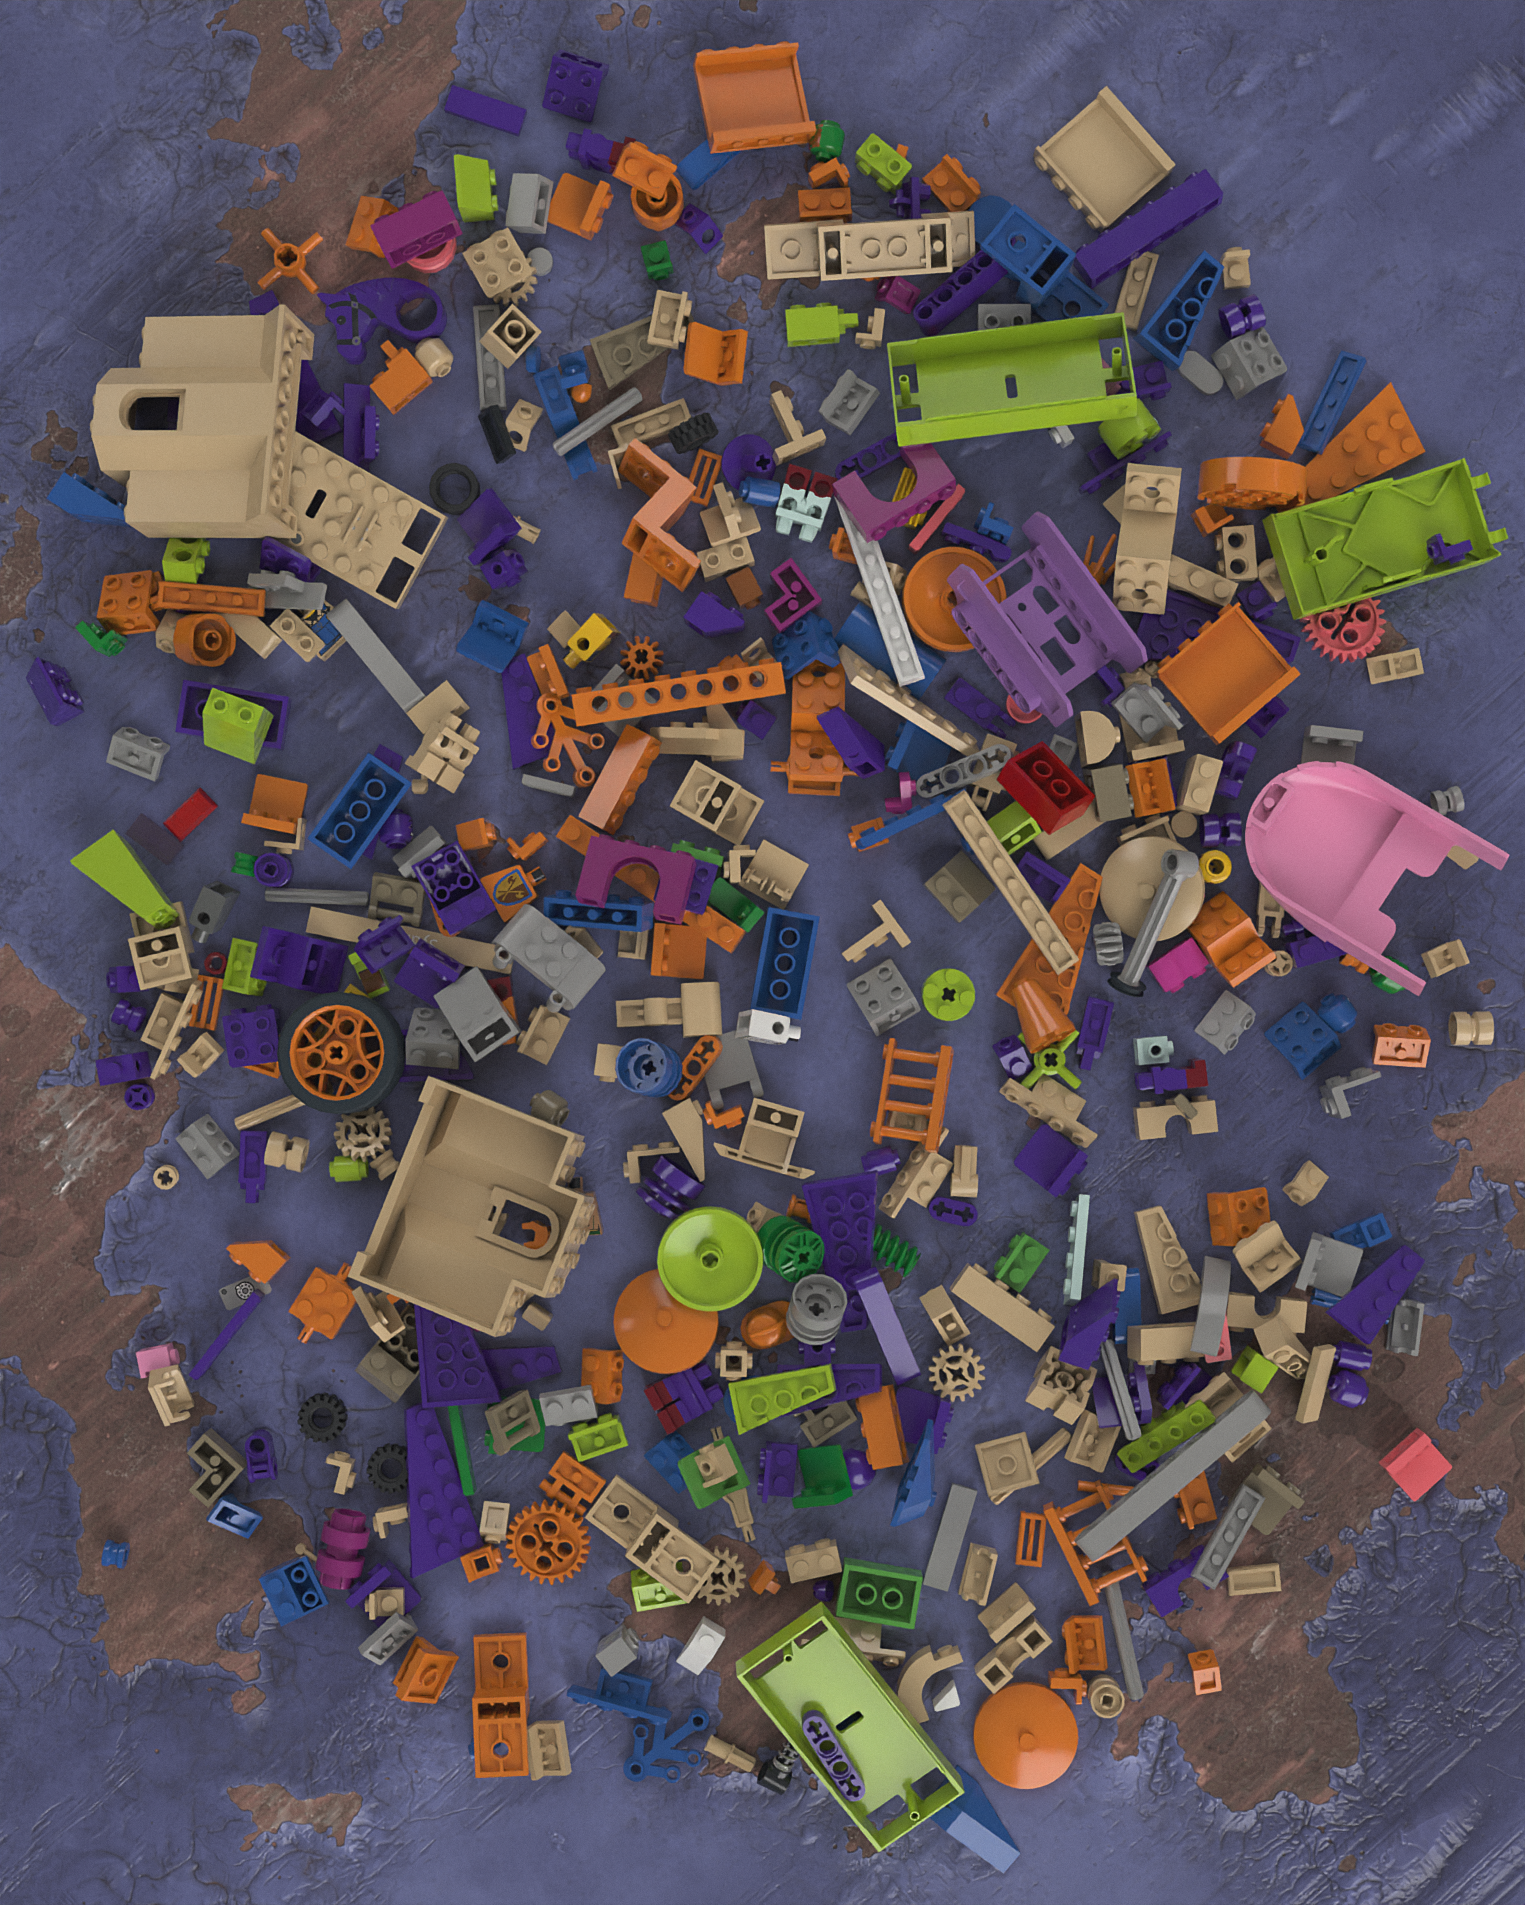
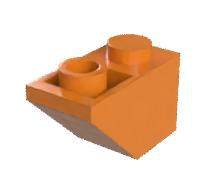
(1285, 429)
(476, 834)
(260, 1257)

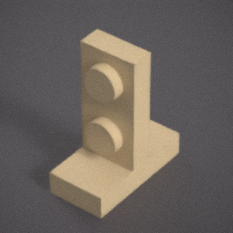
(793, 431)
(878, 935)

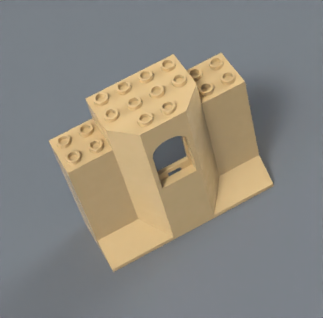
(234, 432)
(436, 1225)

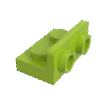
(239, 968)
(650, 1593)

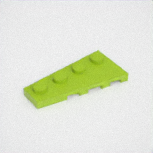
(773, 1395)

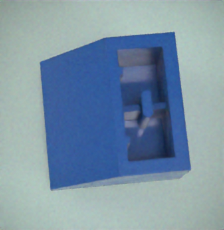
(293, 1589)

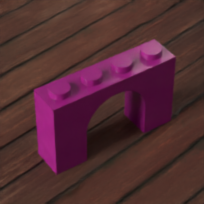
(877, 517)
(608, 856)

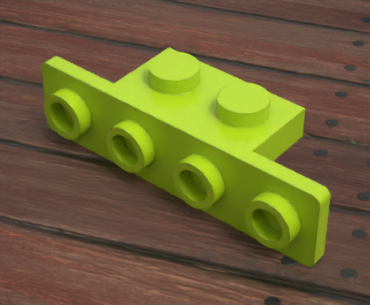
(1165, 1433)

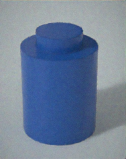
(760, 491)

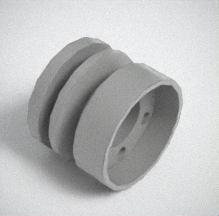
(816, 1309)

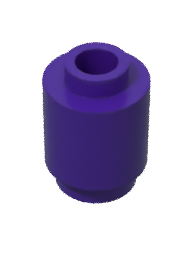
(881, 1159)
(1352, 1356)

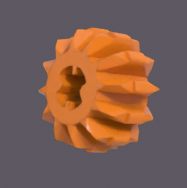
(651, 657)

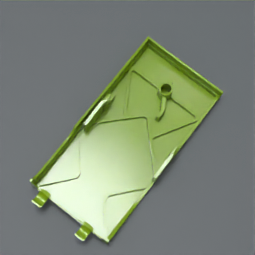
(1378, 538)

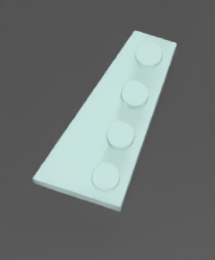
(1075, 1258)

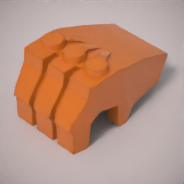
(541, 1236)

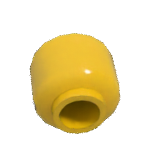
(1221, 864)

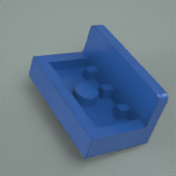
(665, 1458)

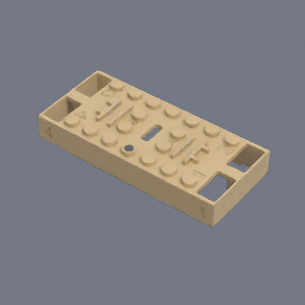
(357, 523)

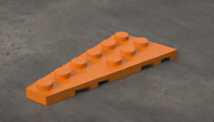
(1073, 917)

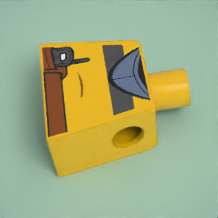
(598, 632)

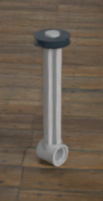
(1177, 867)

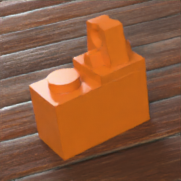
(402, 380)

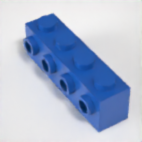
(618, 914)

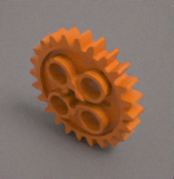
(529, 1553)

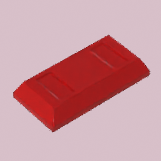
(190, 814)

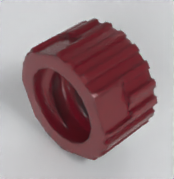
(208, 963)

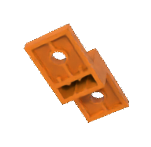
(811, 698)
(501, 1705)

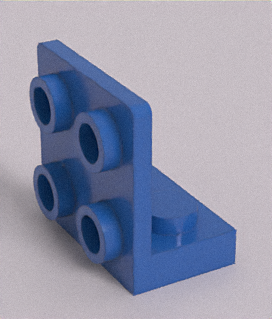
(1303, 1039)

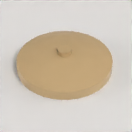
(1131, 883)

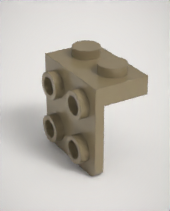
(1277, 1497)

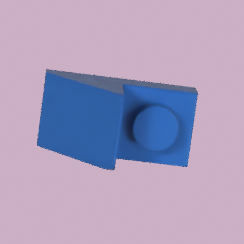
(234, 1516)

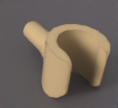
(420, 786)

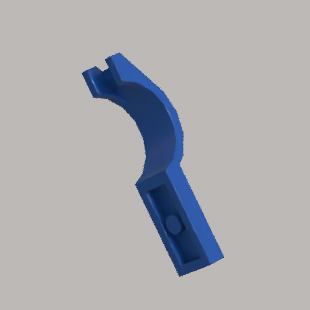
(563, 419)

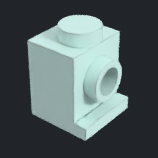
(1143, 1047)

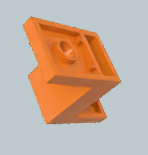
(649, 527)

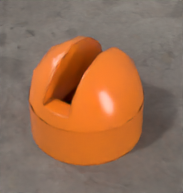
(581, 393)

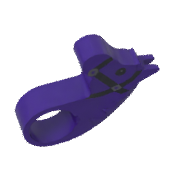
(375, 303)

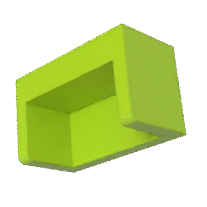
(1254, 1369)

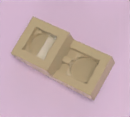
(1395, 666)

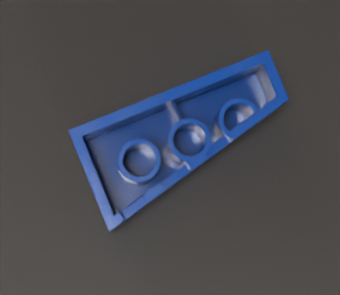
(1175, 319)

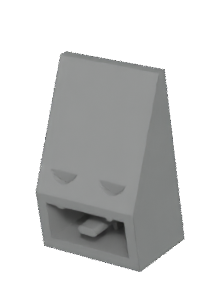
(476, 1014)

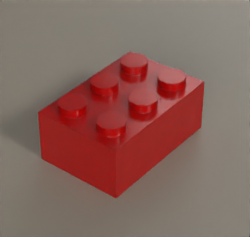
(1045, 787)

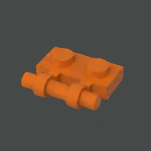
(576, 1477)

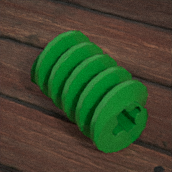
(894, 1251)

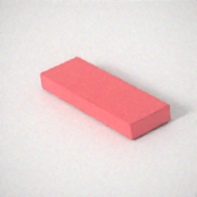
(936, 520)

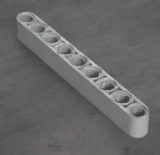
(1172, 1475)

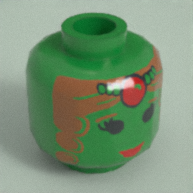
(827, 141)

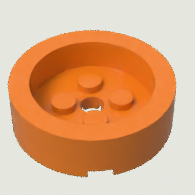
(1252, 483)

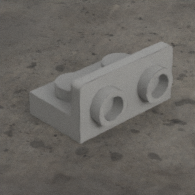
(137, 752)
(388, 1638)

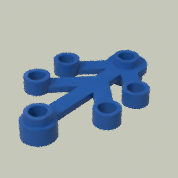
(663, 1749)

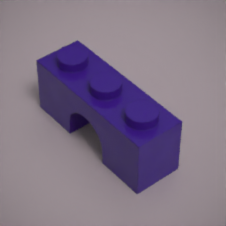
(1163, 1586)

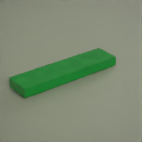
(462, 1450)

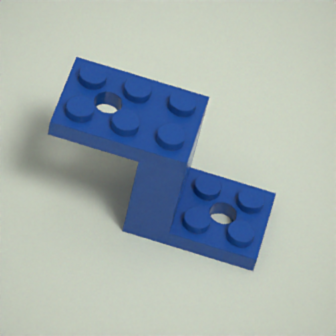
(1041, 268)

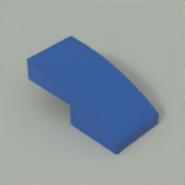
(1364, 1232)

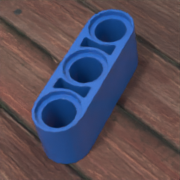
(702, 165)
(1129, 1307)

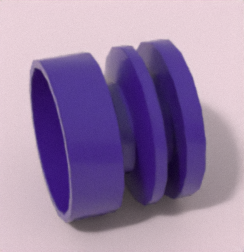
(670, 1188)

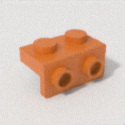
(361, 235)
(1150, 788)
(729, 1117)
(604, 1372)
(1084, 1643)

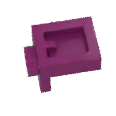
(897, 293)

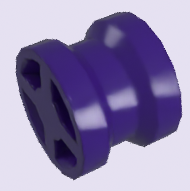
(134, 1096)

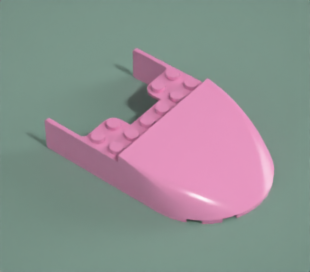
(1336, 844)

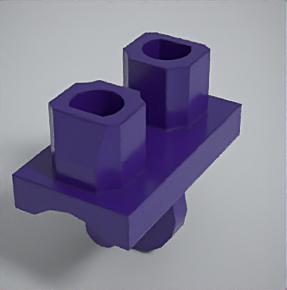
(909, 197)

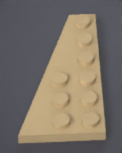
(898, 698)

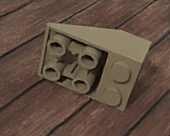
(394, 1363)

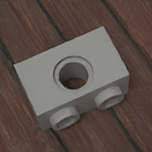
(618, 1649)

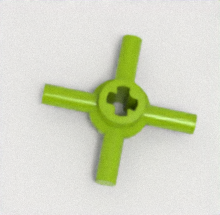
(1057, 1068)

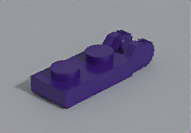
(978, 543)
(977, 707)

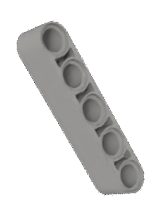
(375, 655)

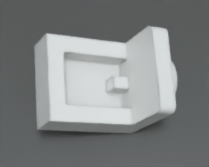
(1061, 435)

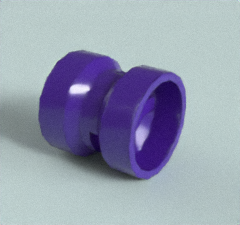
(130, 1016)

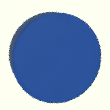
(533, 359)

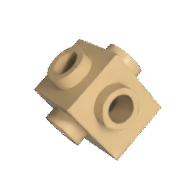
(730, 1370)

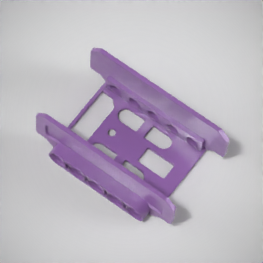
(1012, 638)

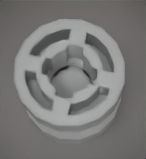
(1447, 801)

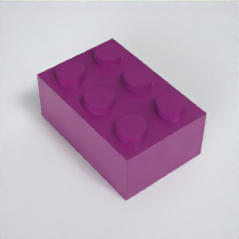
(416, 228)

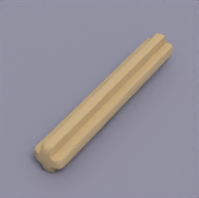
(271, 1110)
(1041, 1456)

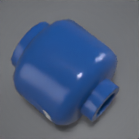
(1337, 1012)

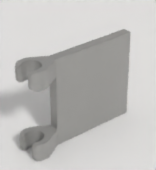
(731, 1068)

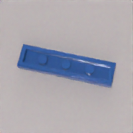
(1331, 402)

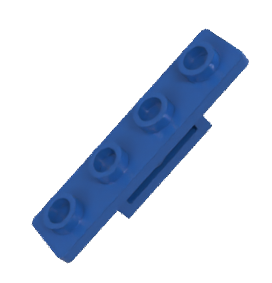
(622, 1693)

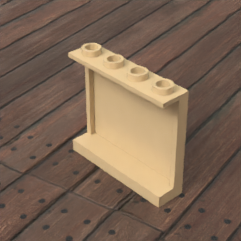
(1103, 161)

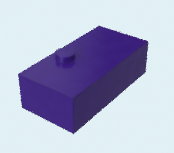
(195, 696)

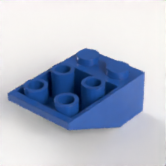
(88, 506)

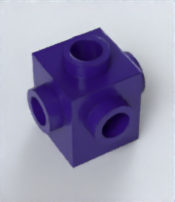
(504, 568)
(817, 1357)

